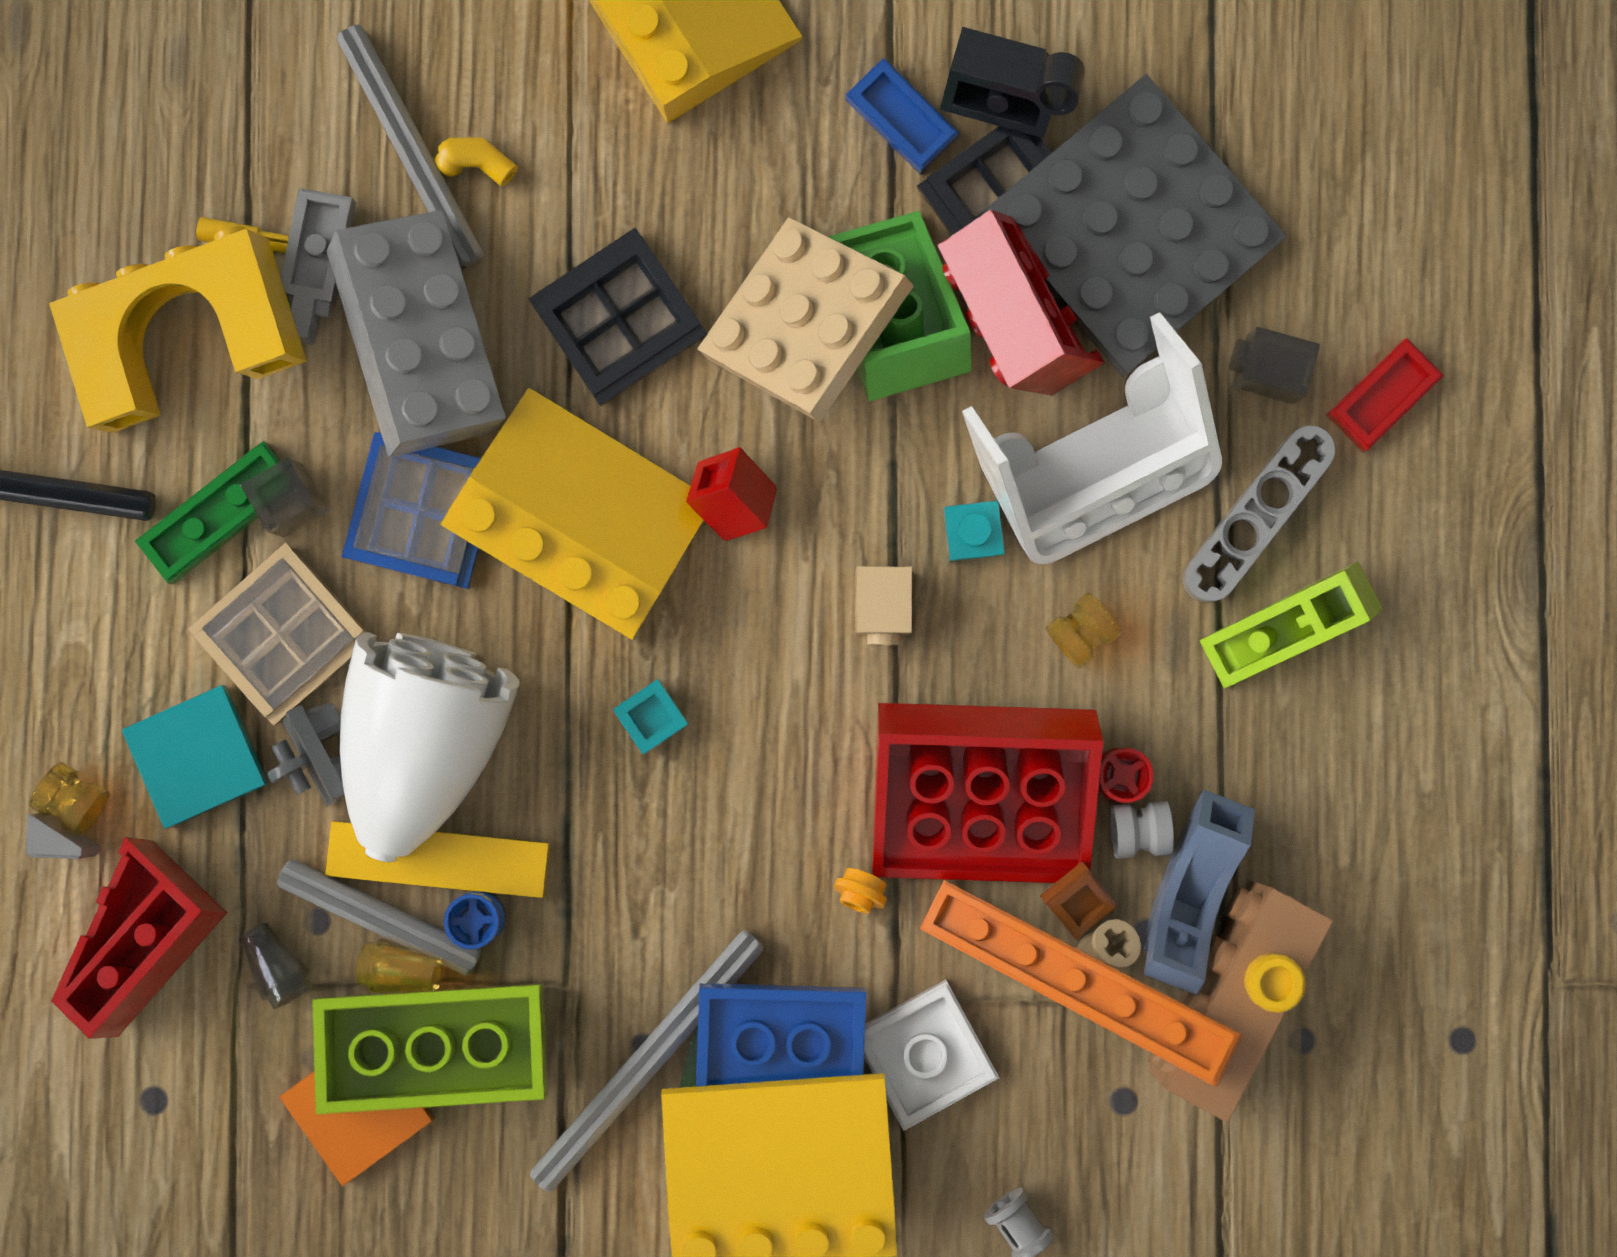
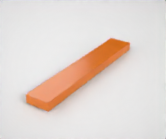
(1082, 983)

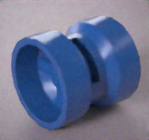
(465, 921)

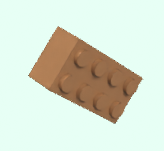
(1258, 924)

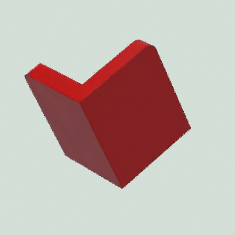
(732, 494)

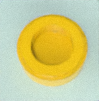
(1274, 982)

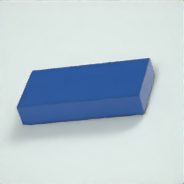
(901, 116)

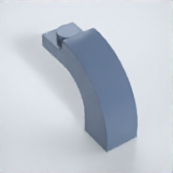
(1193, 889)

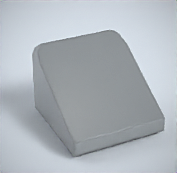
(50, 840)

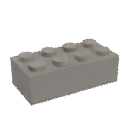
(415, 332)

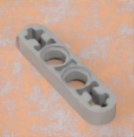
(1264, 519)

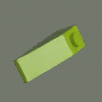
(1292, 625)

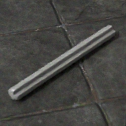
(641, 1066)

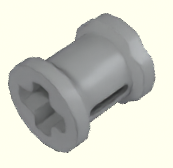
(1019, 1224)

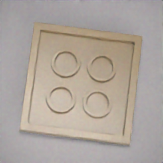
(805, 318)

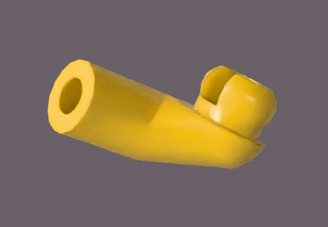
(474, 152)

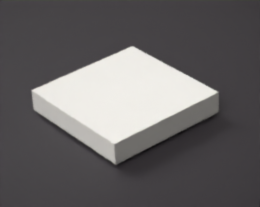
(926, 1055)

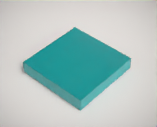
(195, 756)

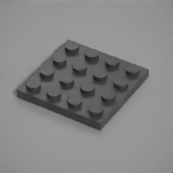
(1137, 223)

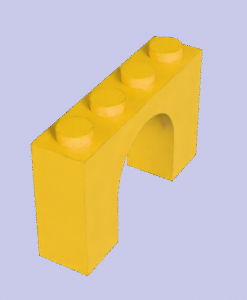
(107, 322)

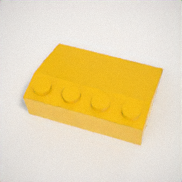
(695, 46)
(576, 513)
(780, 1169)

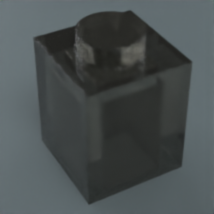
(1273, 364)

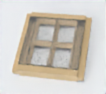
(279, 633)

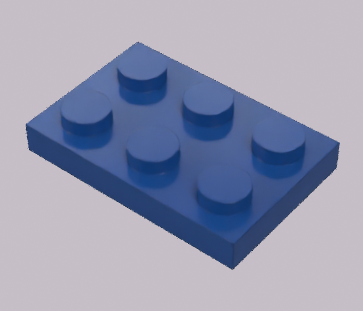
(778, 1033)

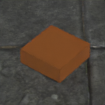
(1079, 900)

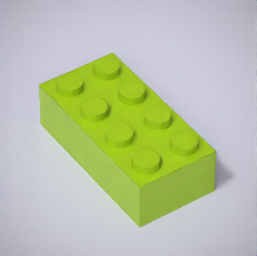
(429, 1048)

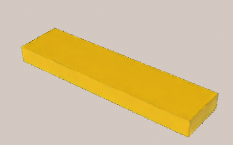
(447, 862)

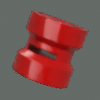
(1131, 775)

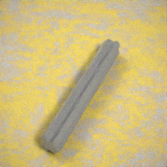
(407, 140)

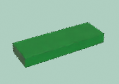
(206, 518)

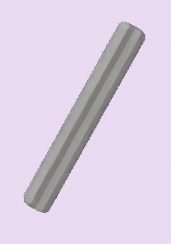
(375, 916)

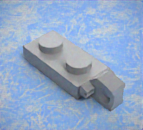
(306, 265)

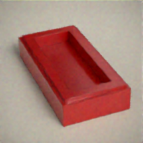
(1384, 395)

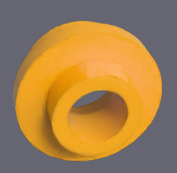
(861, 891)

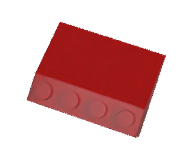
(984, 792)

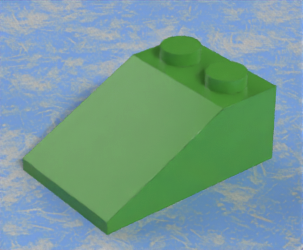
(928, 332)

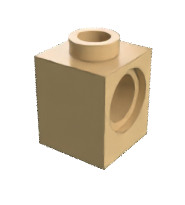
(883, 603)

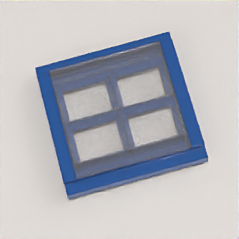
(402, 512)

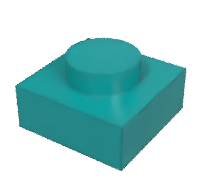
(973, 531)
(650, 716)

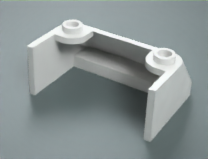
(1112, 468)

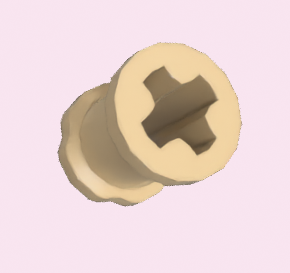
(1122, 953)

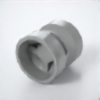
(1141, 829)

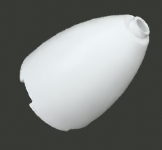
(415, 736)

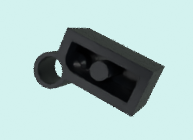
(1011, 82)

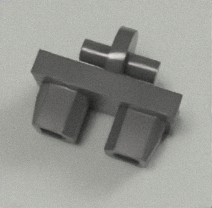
(307, 732)

